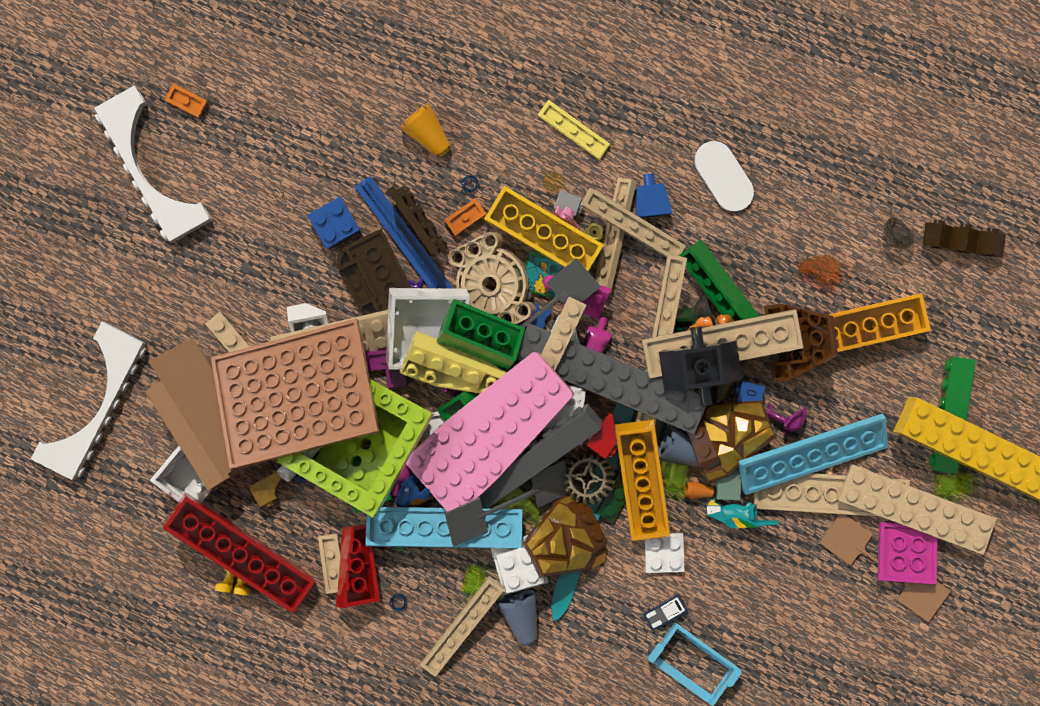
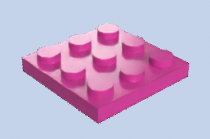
(906, 555)

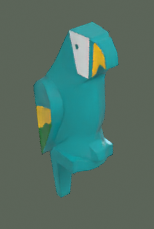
(736, 515)

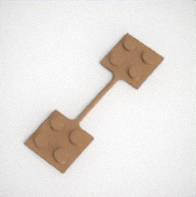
(849, 539)

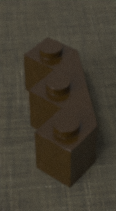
(964, 239)

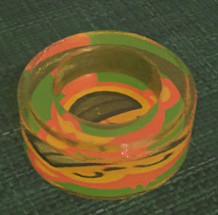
(552, 181)

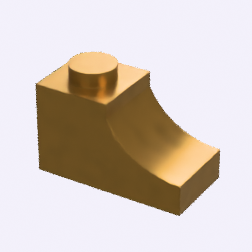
(266, 490)

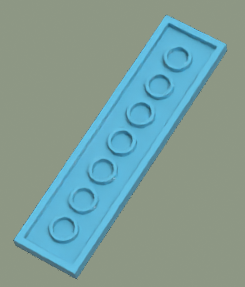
(813, 454)
(429, 529)

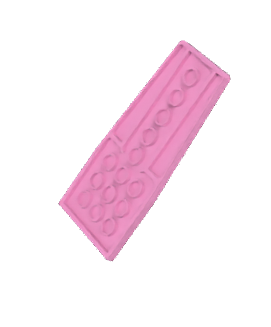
(489, 432)

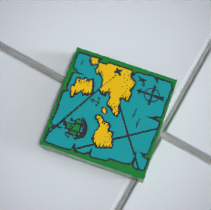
(537, 269)

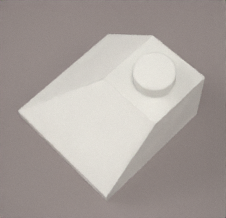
(305, 316)

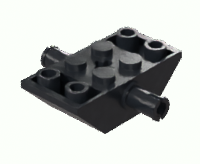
(681, 371)

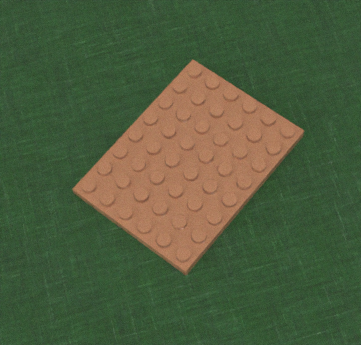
(294, 394)

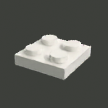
(665, 554)

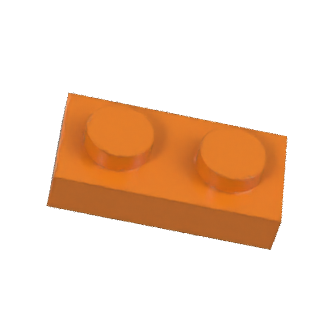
(186, 100)
(465, 217)

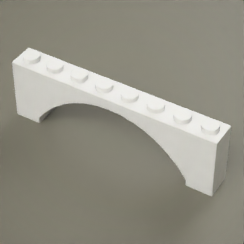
(120, 120)
(121, 355)

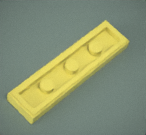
(573, 129)

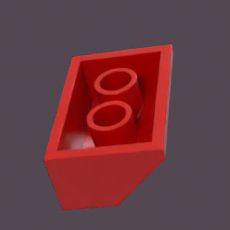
(605, 441)

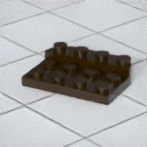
(415, 217)
(369, 272)

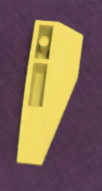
(447, 366)

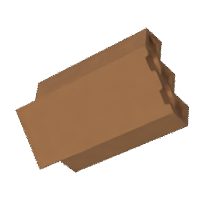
(191, 410)

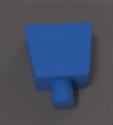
(652, 199)

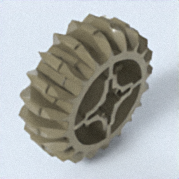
(605, 481)

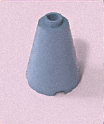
(677, 447)
(521, 615)

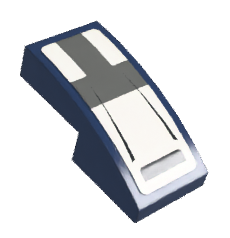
(665, 612)

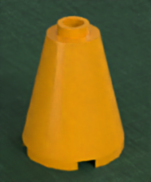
(427, 131)

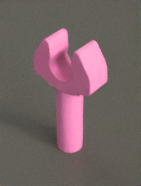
(566, 215)

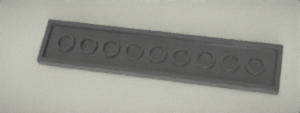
(618, 381)

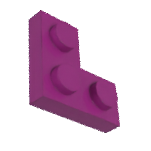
(377, 361)

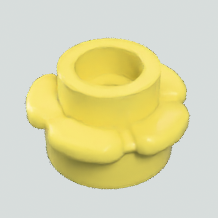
(599, 231)

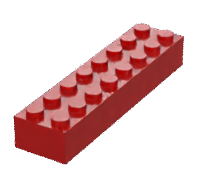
(238, 552)

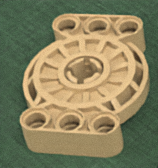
(509, 275)

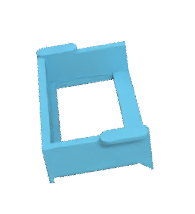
(728, 680)

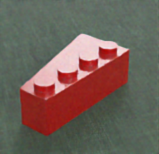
(356, 569)

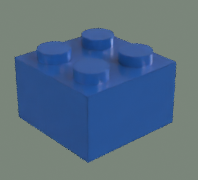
(334, 223)

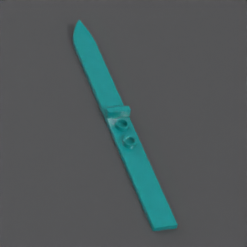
(567, 581)

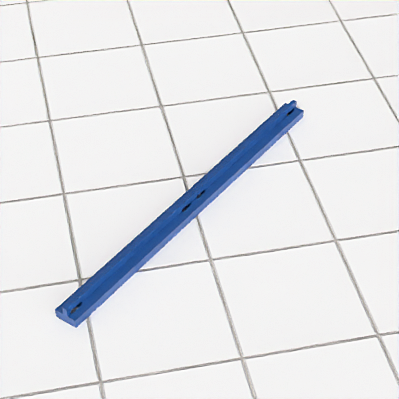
(403, 236)

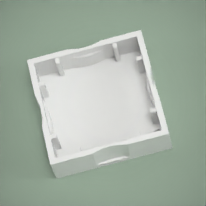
(416, 311)

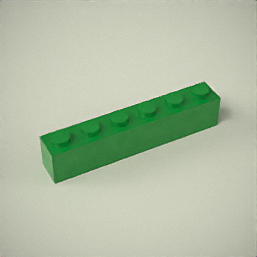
(717, 283)
(955, 400)

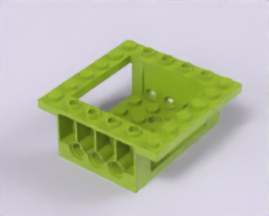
(381, 465)

